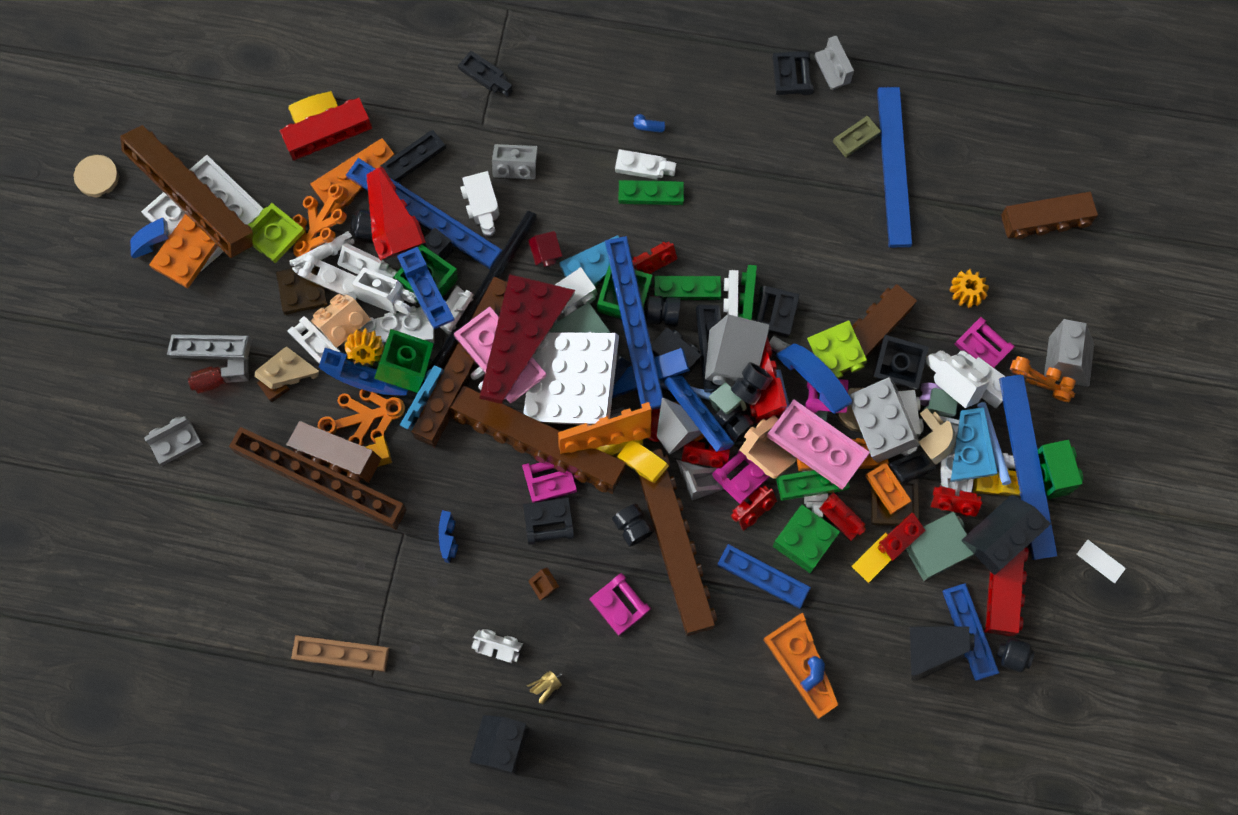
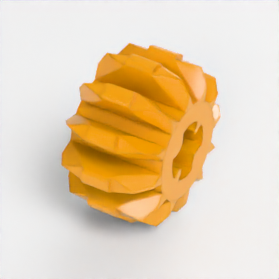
(969, 288)
(364, 347)

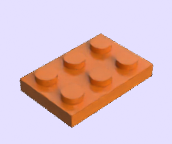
(184, 253)

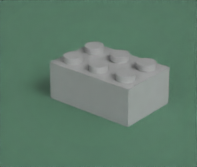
(883, 420)

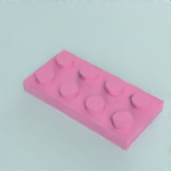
(478, 339)
(818, 444)

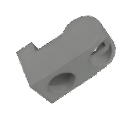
(236, 371)

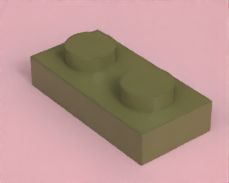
(856, 136)

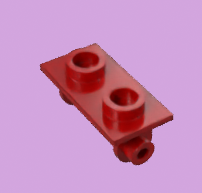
(660, 257)
(696, 453)
(762, 501)
(966, 503)
(842, 517)
(901, 537)

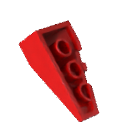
(391, 224)
(773, 398)

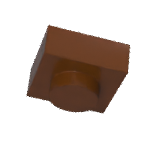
(273, 394)
(543, 583)

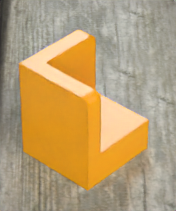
(382, 450)

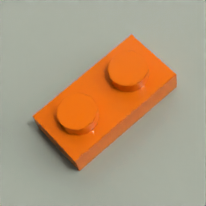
(888, 488)

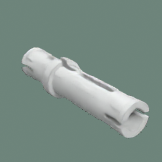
(323, 251)

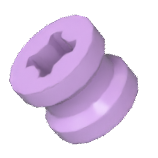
(926, 391)

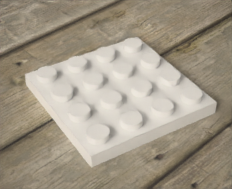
(221, 186)
(577, 378)

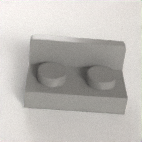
(834, 64)
(514, 161)
(173, 440)

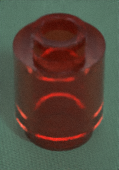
(205, 379)

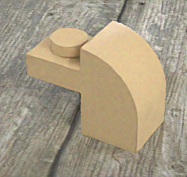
(941, 439)

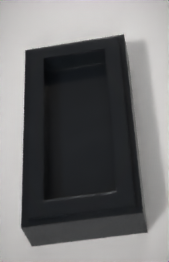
(912, 466)

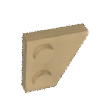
(284, 369)

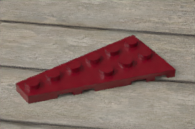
(522, 326)

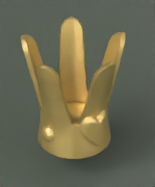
(547, 681)

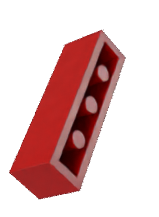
(325, 128)
(1006, 597)

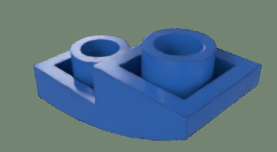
(151, 234)
(446, 542)

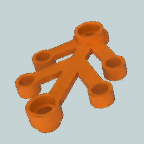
(319, 223)
(1060, 392)
(366, 415)

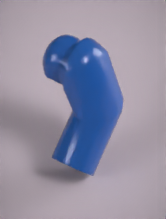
(648, 125)
(816, 673)

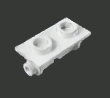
(457, 304)
(488, 641)

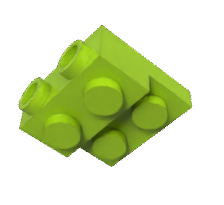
(274, 232)
(838, 349)

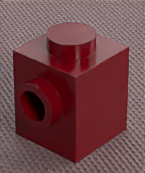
(545, 249)

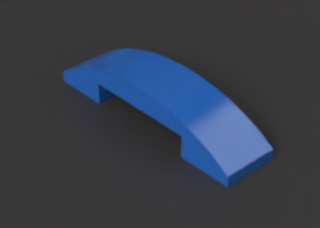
(425, 288)
(355, 374)
(831, 390)

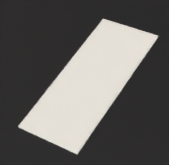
(1101, 561)

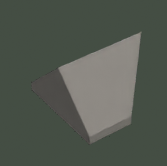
(675, 426)
(698, 480)

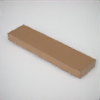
(340, 653)

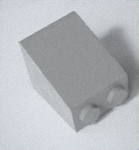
(732, 346)
(1071, 351)

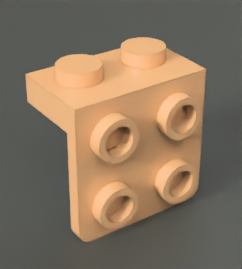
(340, 319)
(765, 452)

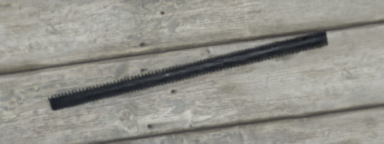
(495, 271)

